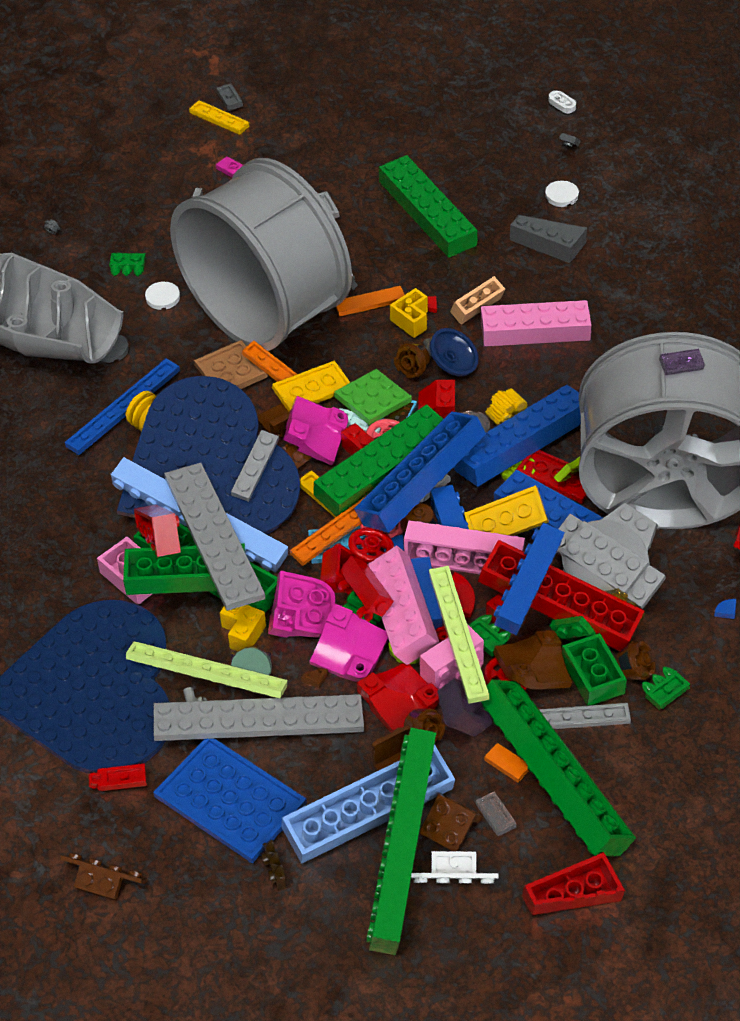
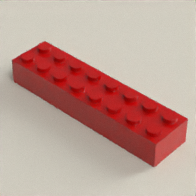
(566, 597)

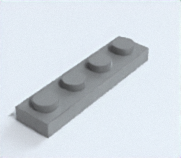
(255, 465)

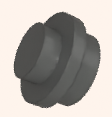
(51, 226)

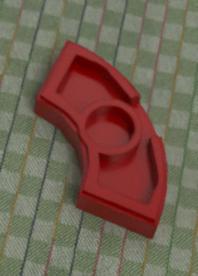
(465, 594)

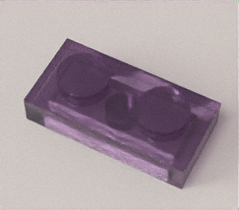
(681, 361)

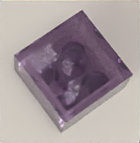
(458, 713)

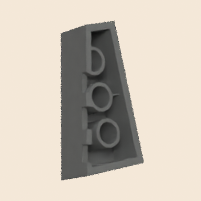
(549, 237)

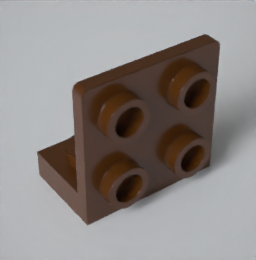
(275, 420)
(388, 749)
(449, 822)

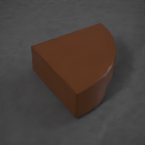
(315, 678)

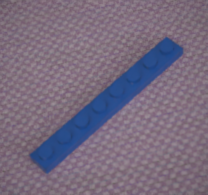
(117, 410)

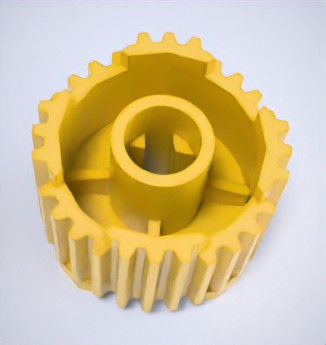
(505, 406)

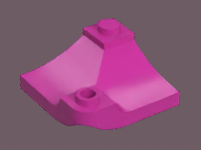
(315, 429)
(300, 606)
(349, 645)

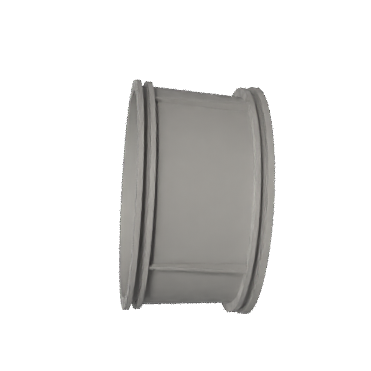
(261, 253)
(673, 476)

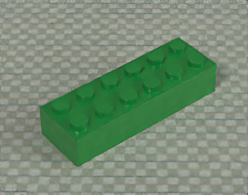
(166, 574)

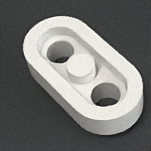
(562, 102)

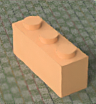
(471, 303)

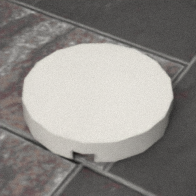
(561, 193)
(162, 295)

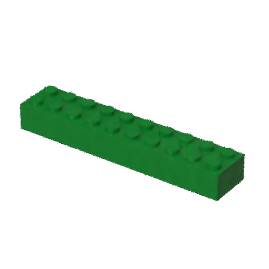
(557, 769)
(400, 842)

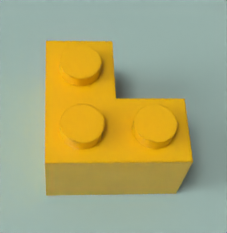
(410, 312)
(244, 625)

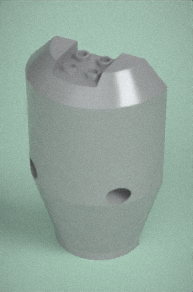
(53, 313)

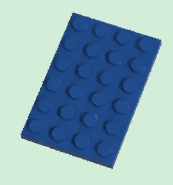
(229, 798)

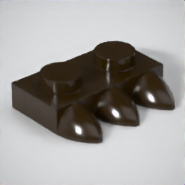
(271, 858)

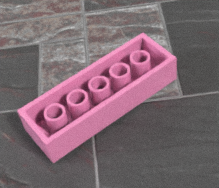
(535, 323)
(454, 547)
(408, 617)

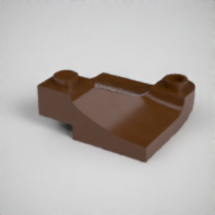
(535, 661)

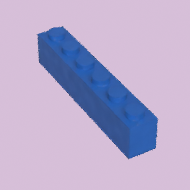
(529, 578)

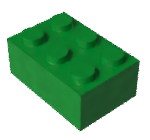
(594, 669)

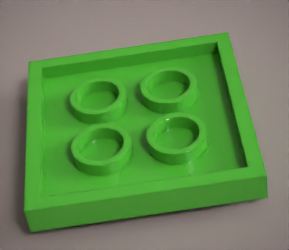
(372, 396)

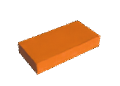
(507, 762)

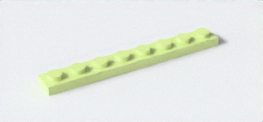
(458, 635)
(206, 669)

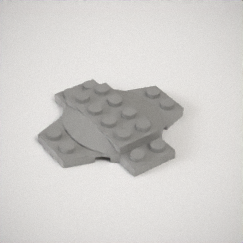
(612, 553)

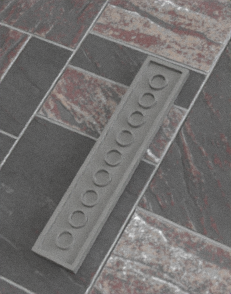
(214, 537)
(258, 717)

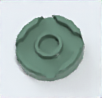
(253, 660)

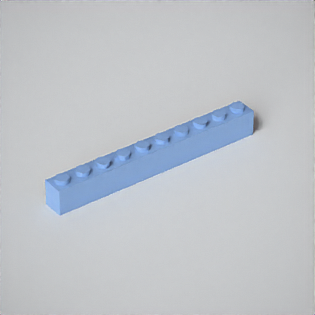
(155, 491)

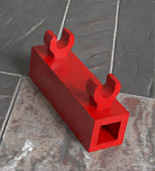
(366, 586)

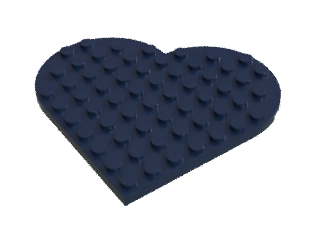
(214, 426)
(83, 694)

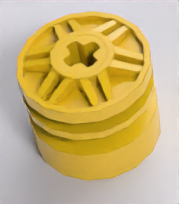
(138, 409)

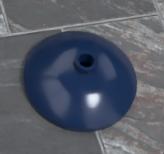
(453, 352)

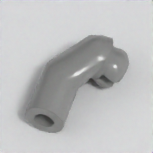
(190, 696)

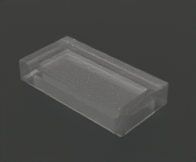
(496, 813)

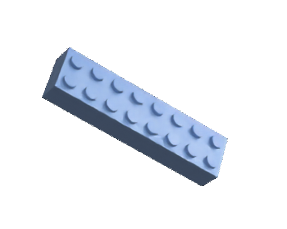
(354, 809)

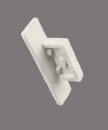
(454, 866)

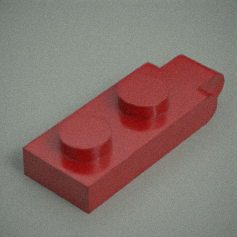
(118, 777)

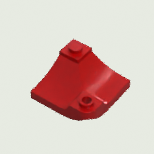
(396, 694)

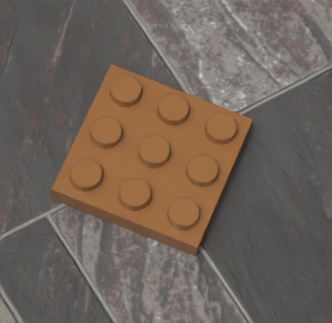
(230, 365)

